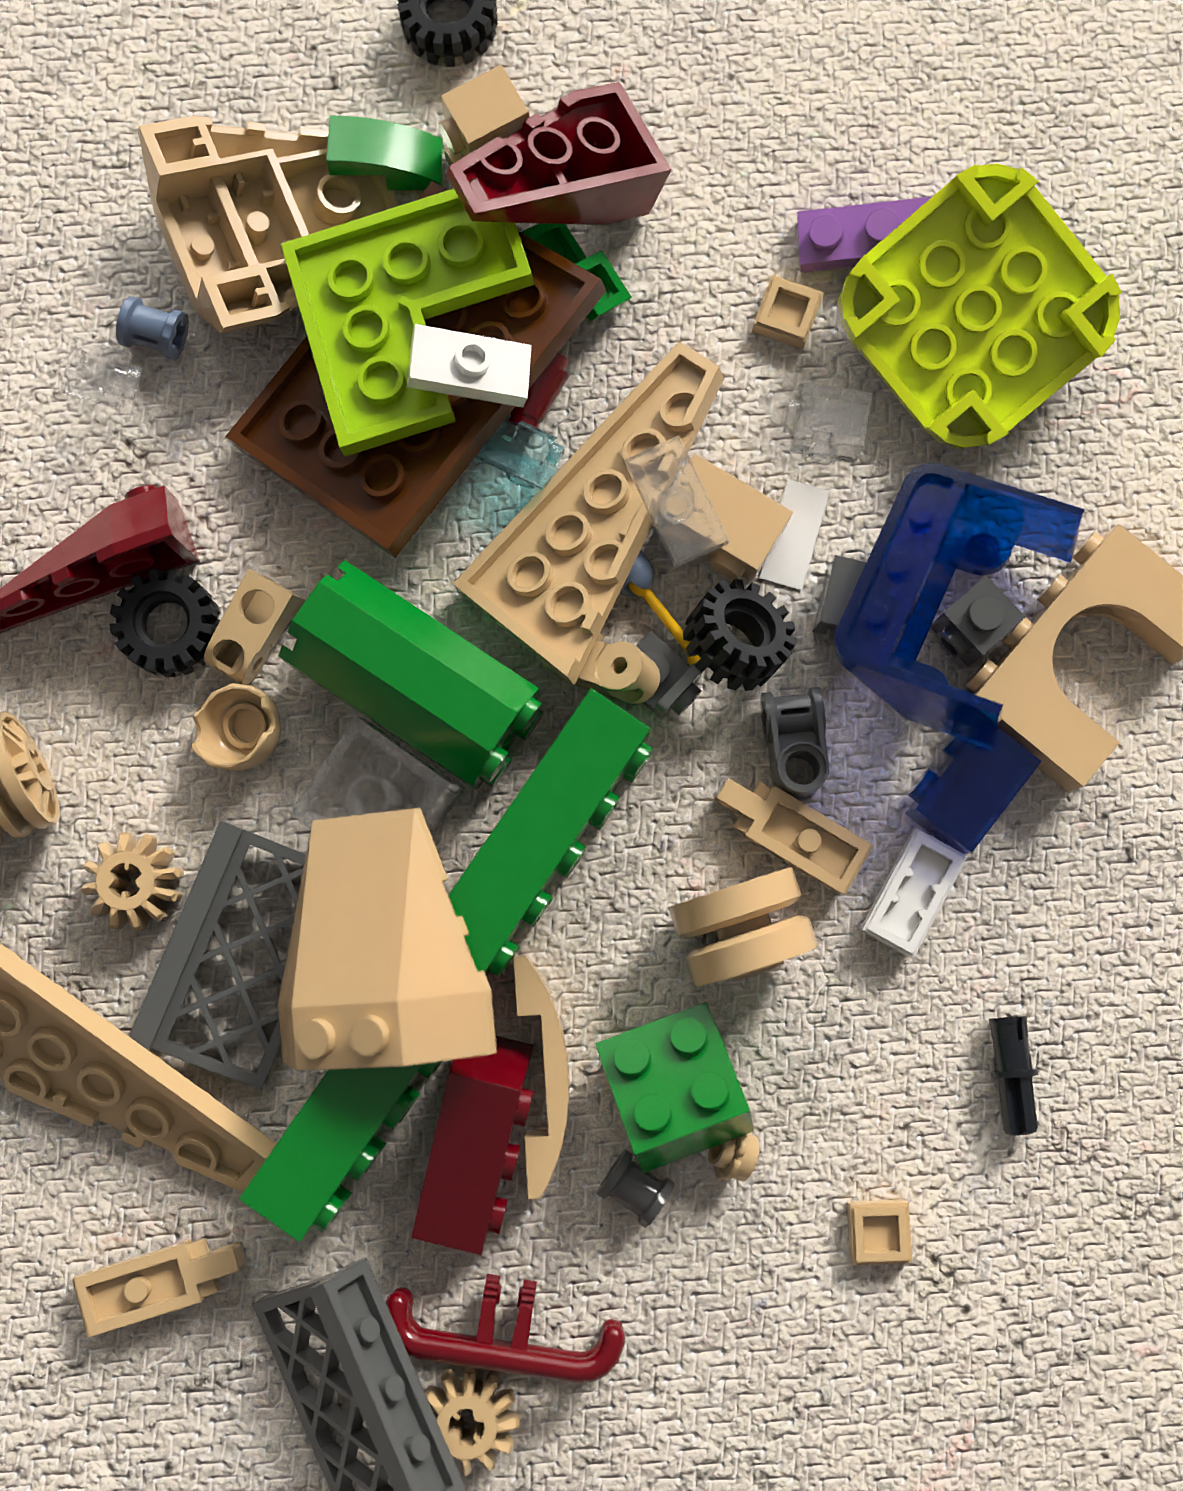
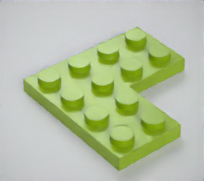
(369, 287)

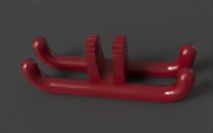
(503, 1355)

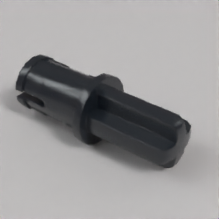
(1014, 1074)

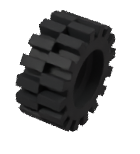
(451, 38)
(133, 616)
(727, 654)

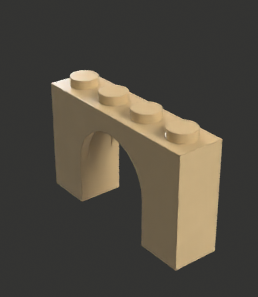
(1113, 580)

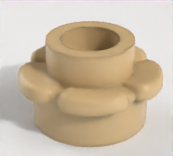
(735, 1158)

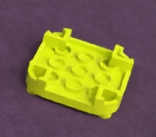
(979, 306)

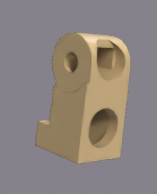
(251, 627)
(618, 672)

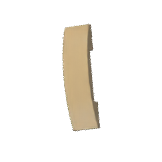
(544, 1146)

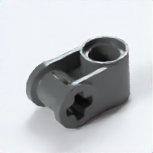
(795, 729)

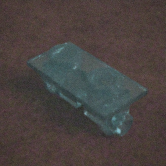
(526, 458)

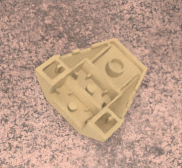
(232, 201)
(378, 953)

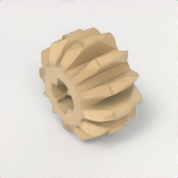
(113, 879)
(488, 1409)

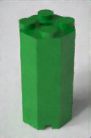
(412, 676)

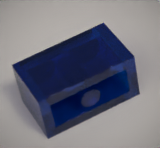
(970, 790)

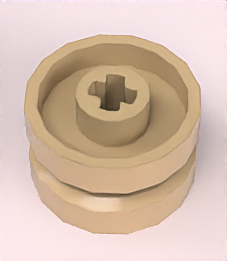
(743, 928)

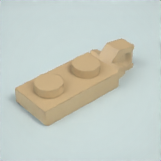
(796, 833)
(153, 1283)

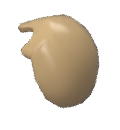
(236, 728)

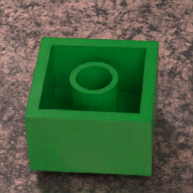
(675, 1087)

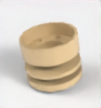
(26, 784)

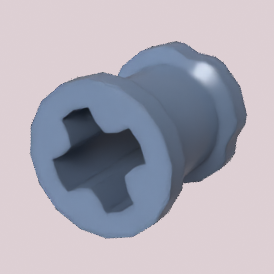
(152, 328)

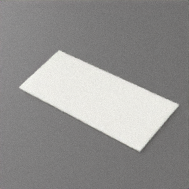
(793, 551)

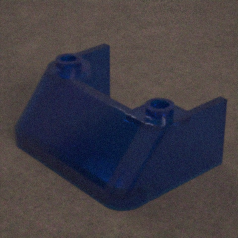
(934, 527)

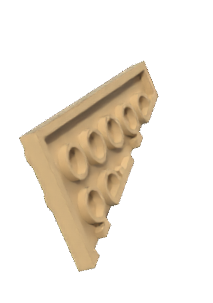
(576, 540)
(92, 1071)

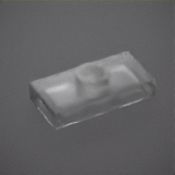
(676, 501)

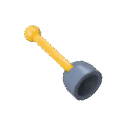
(639, 584)

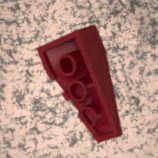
(571, 166)
(102, 557)

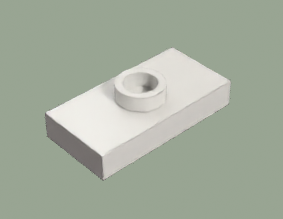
(469, 365)
(913, 893)

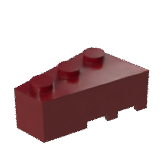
(474, 1148)

